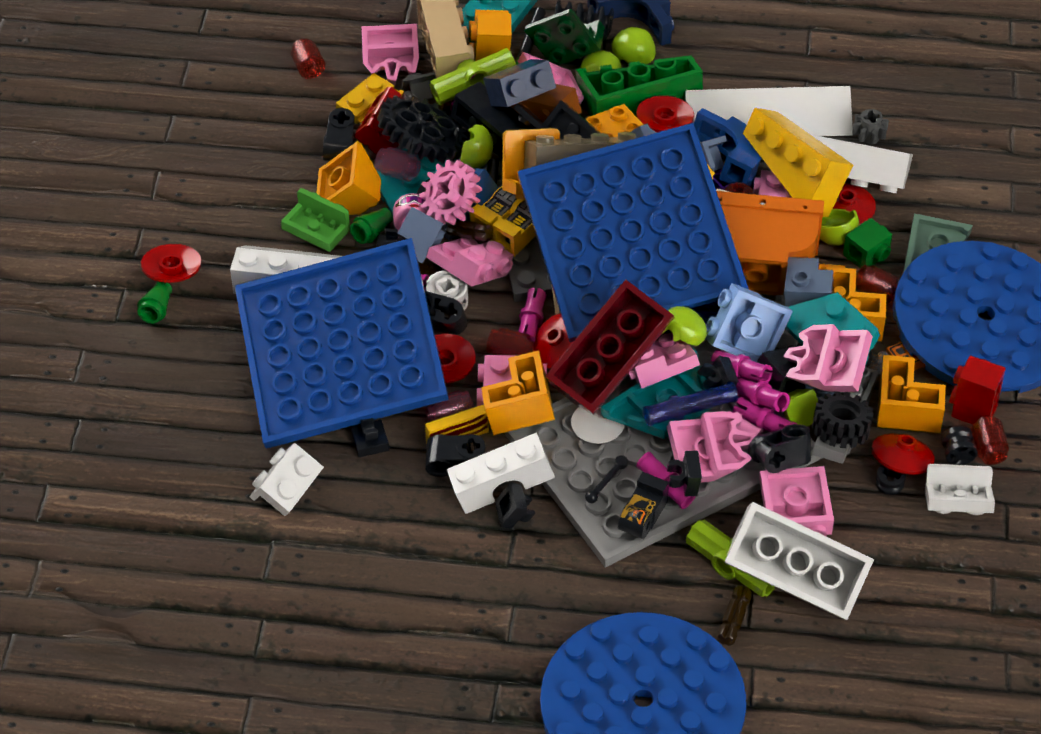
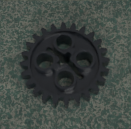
(422, 128)

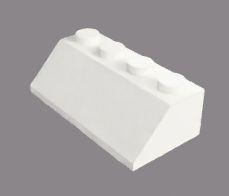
(872, 164)
(260, 262)
(798, 560)

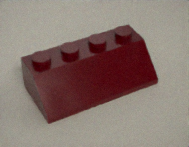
(609, 347)

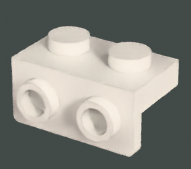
(287, 479)
(959, 489)

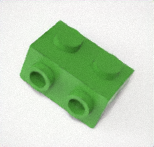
(317, 220)

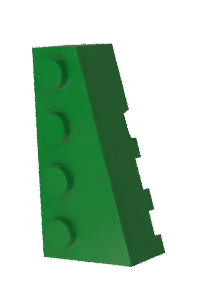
(638, 82)

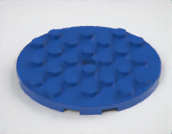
(941, 302)
(647, 655)

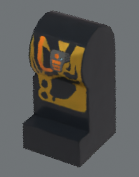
(644, 506)

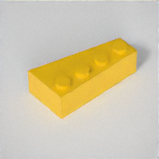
(797, 158)

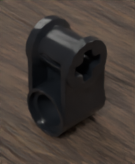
(339, 133)
(782, 448)
(449, 451)

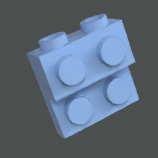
(746, 323)

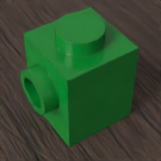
(867, 244)

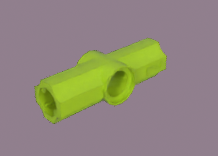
(450, 84)
(715, 547)

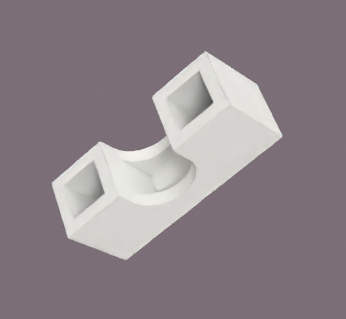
(518, 461)

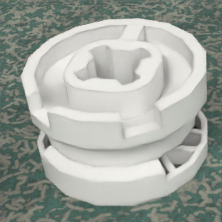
(448, 285)

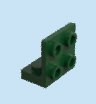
(565, 36)

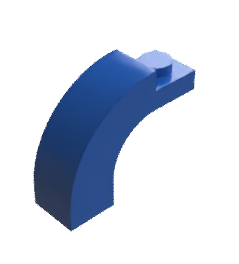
(741, 158)

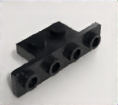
(561, 118)

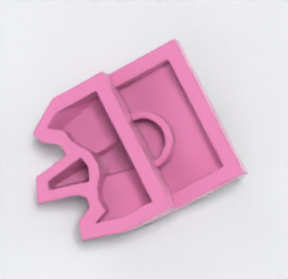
(390, 49)
(830, 358)
(715, 439)

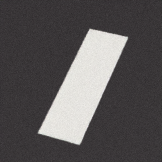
(814, 109)

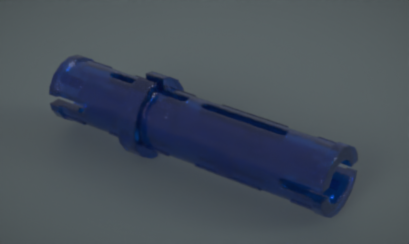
(678, 407)

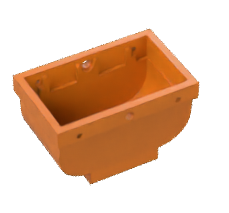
(771, 234)

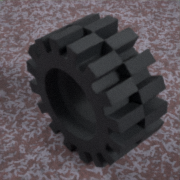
(842, 419)

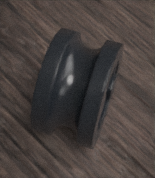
(886, 486)

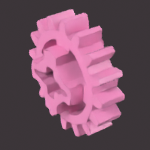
(450, 192)

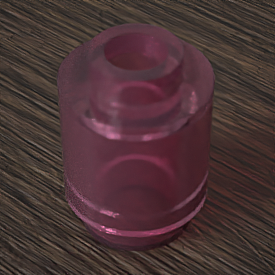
(397, 164)
(457, 403)

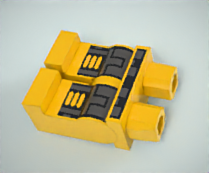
(508, 219)

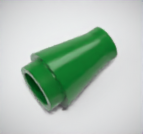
(368, 226)
(154, 304)

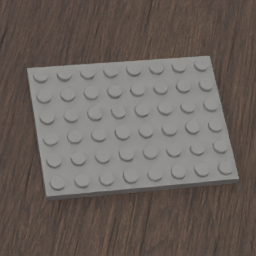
(583, 465)

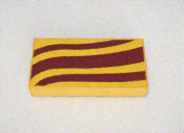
(467, 422)

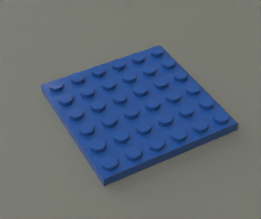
(631, 215)
(340, 343)

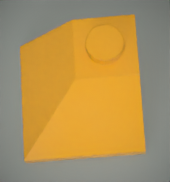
(350, 180)

